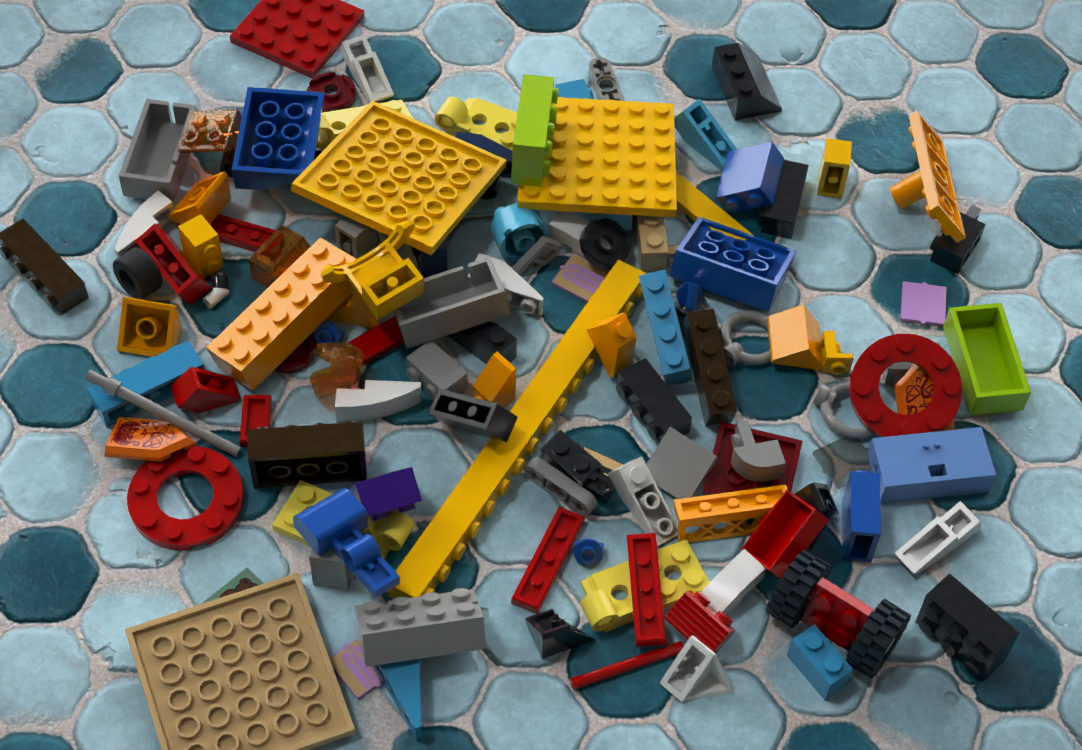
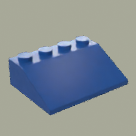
(276, 137)
(730, 266)

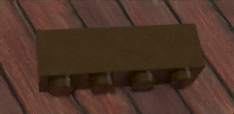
(42, 267)
(709, 367)

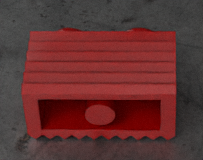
(695, 618)

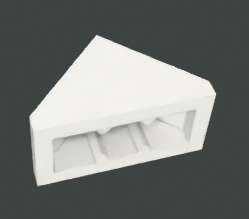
(696, 673)

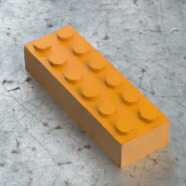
(281, 316)

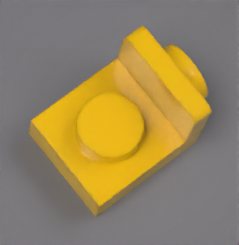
(833, 360)

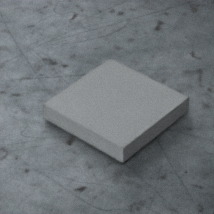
(680, 464)

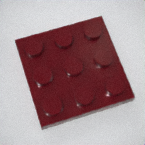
(725, 479)

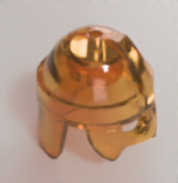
(344, 368)

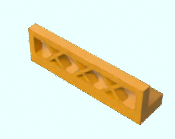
(724, 507)

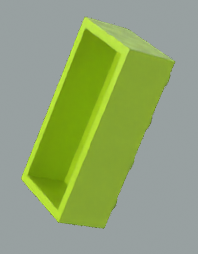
(534, 130)
(986, 359)

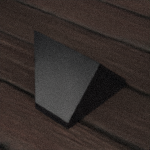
(820, 498)
(554, 634)

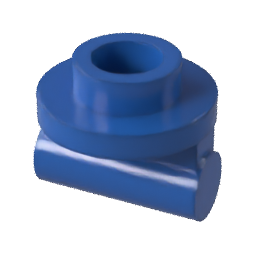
(689, 295)
(328, 333)
(588, 552)

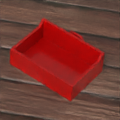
(784, 533)

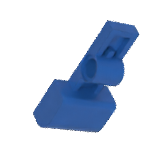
(337, 526)

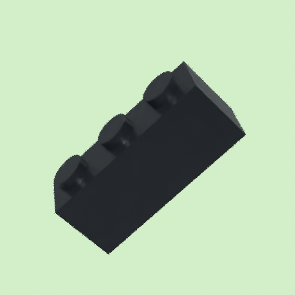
(781, 215)
(652, 400)
(473, 415)

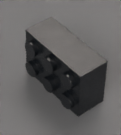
(966, 627)

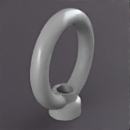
(734, 351)
(825, 399)

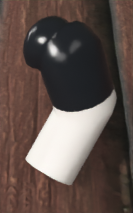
(220, 289)

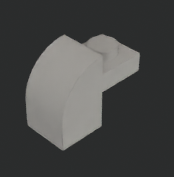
(755, 460)

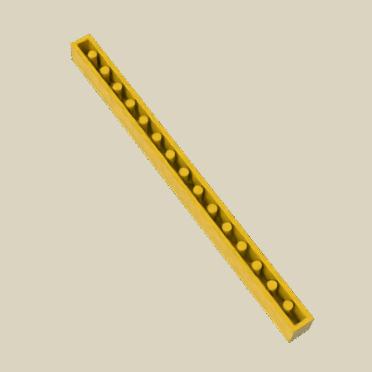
(499, 461)

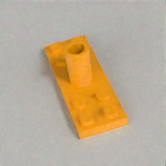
(931, 181)

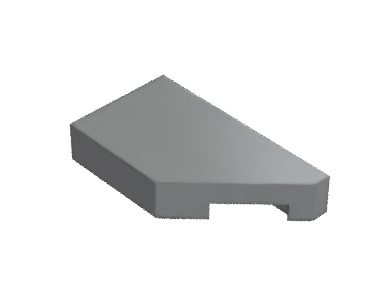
(538, 255)

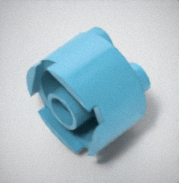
(517, 230)

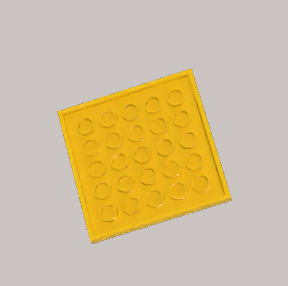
(609, 160)
(399, 171)

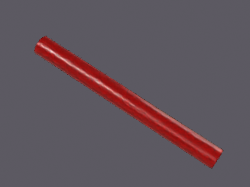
(626, 665)

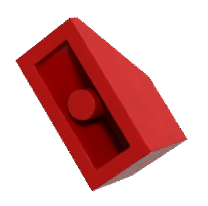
(204, 390)

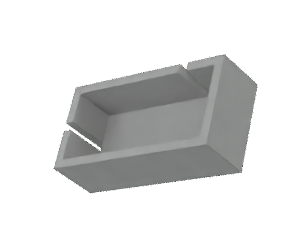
(153, 153)
(452, 306)
(420, 627)

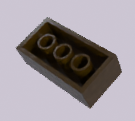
(307, 453)

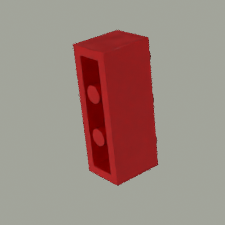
(173, 264)

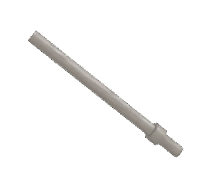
(114, 387)

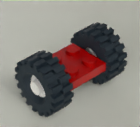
(841, 617)

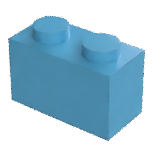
(819, 662)

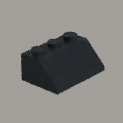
(744, 82)

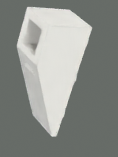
(517, 290)
(644, 499)

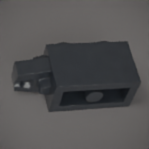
(952, 254)
(577, 464)

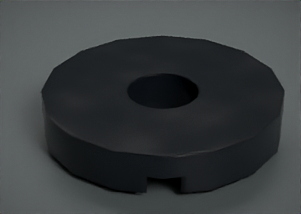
(594, 251)

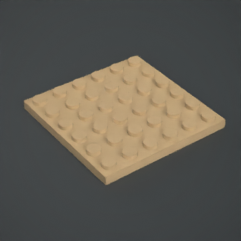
(241, 673)

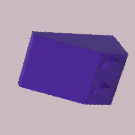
(387, 493)

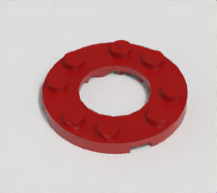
(913, 349)
(201, 529)

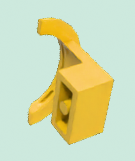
(381, 275)

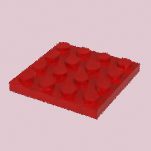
(297, 31)

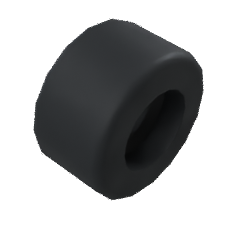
(137, 273)

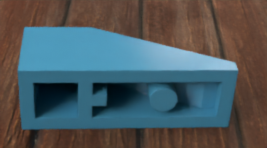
(404, 687)

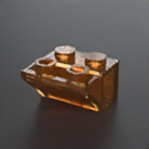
(211, 131)
(277, 255)

